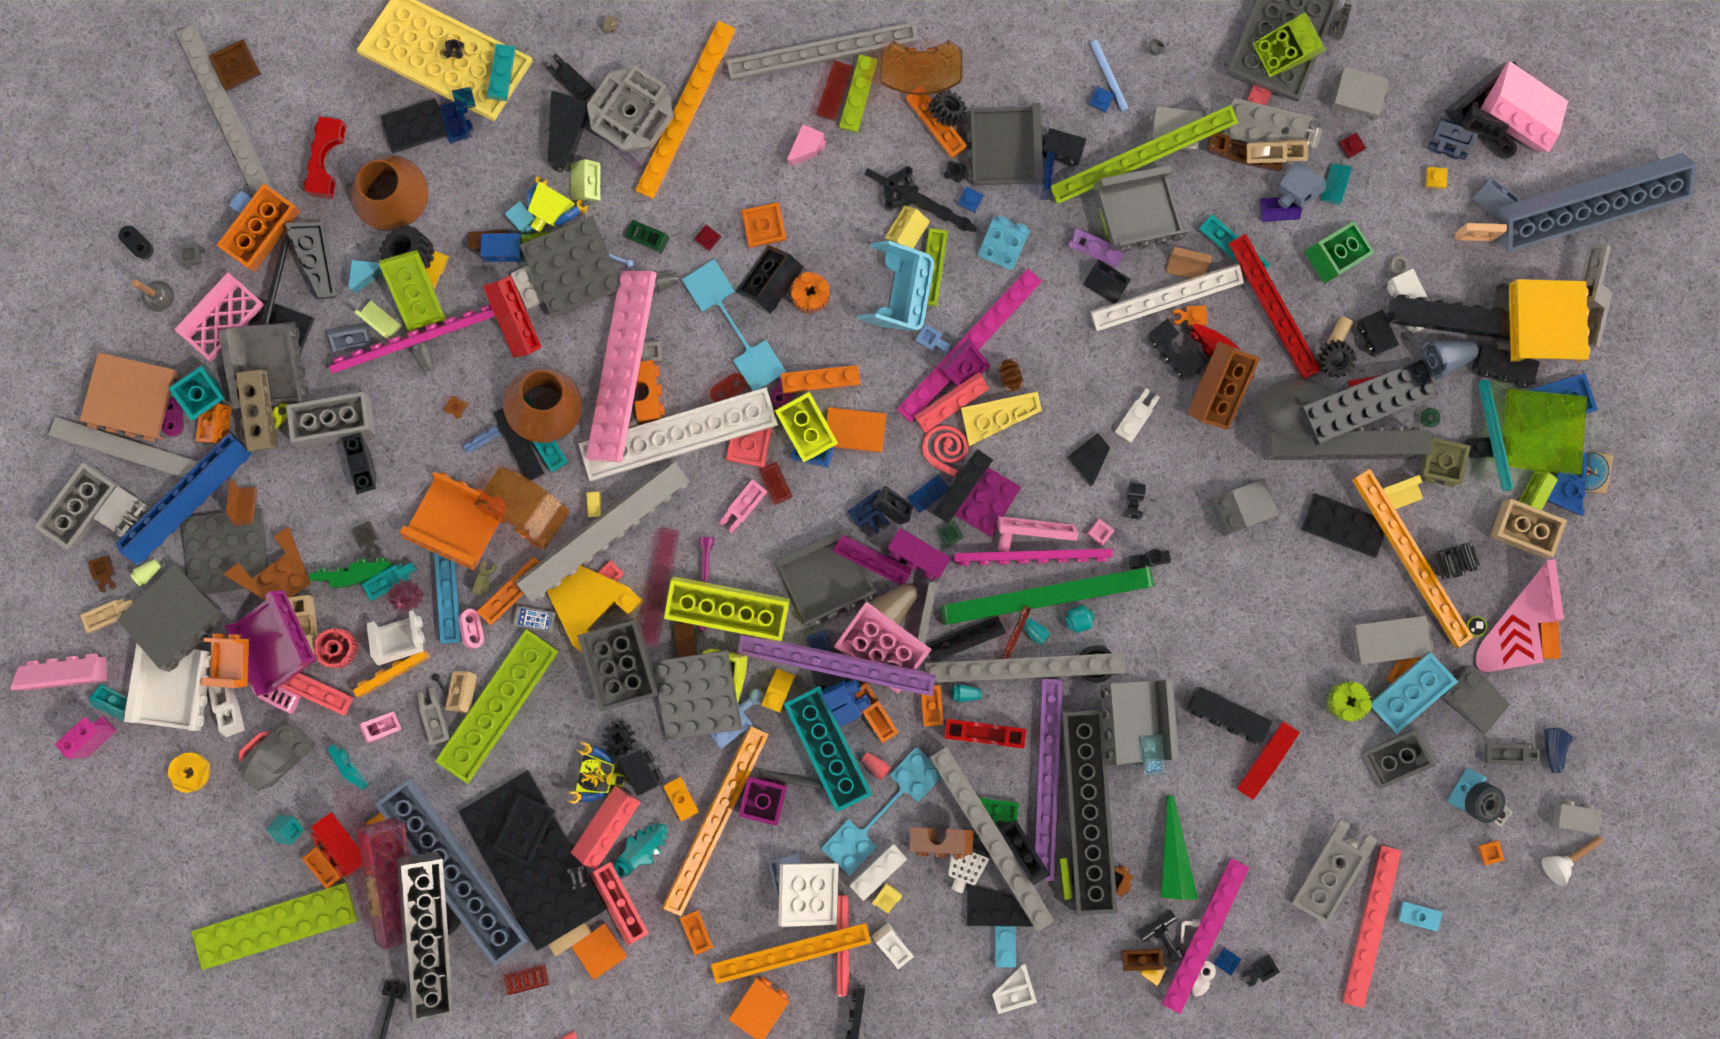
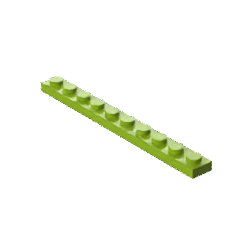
(1145, 153)

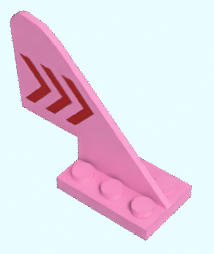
(1516, 635)

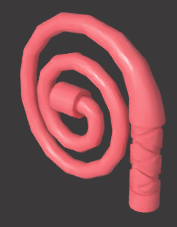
(947, 444)

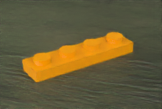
(384, 676)

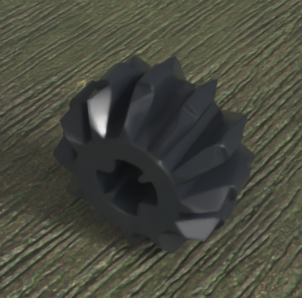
(623, 733)

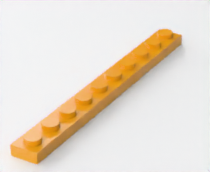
(685, 110)
(1412, 558)
(715, 821)

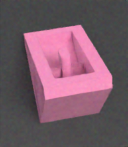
(380, 727)

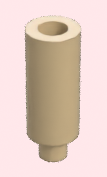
(1341, 329)

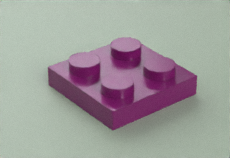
(965, 363)

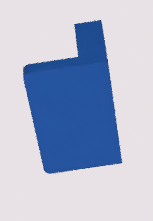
(501, 248)

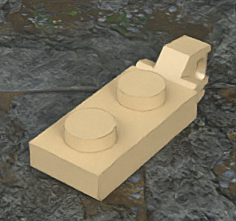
(104, 615)

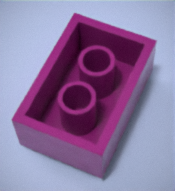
(918, 555)

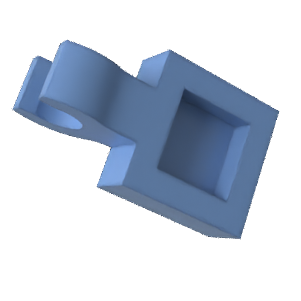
(930, 339)

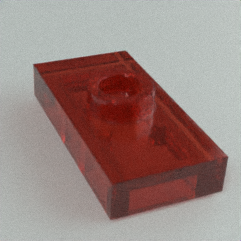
(775, 483)

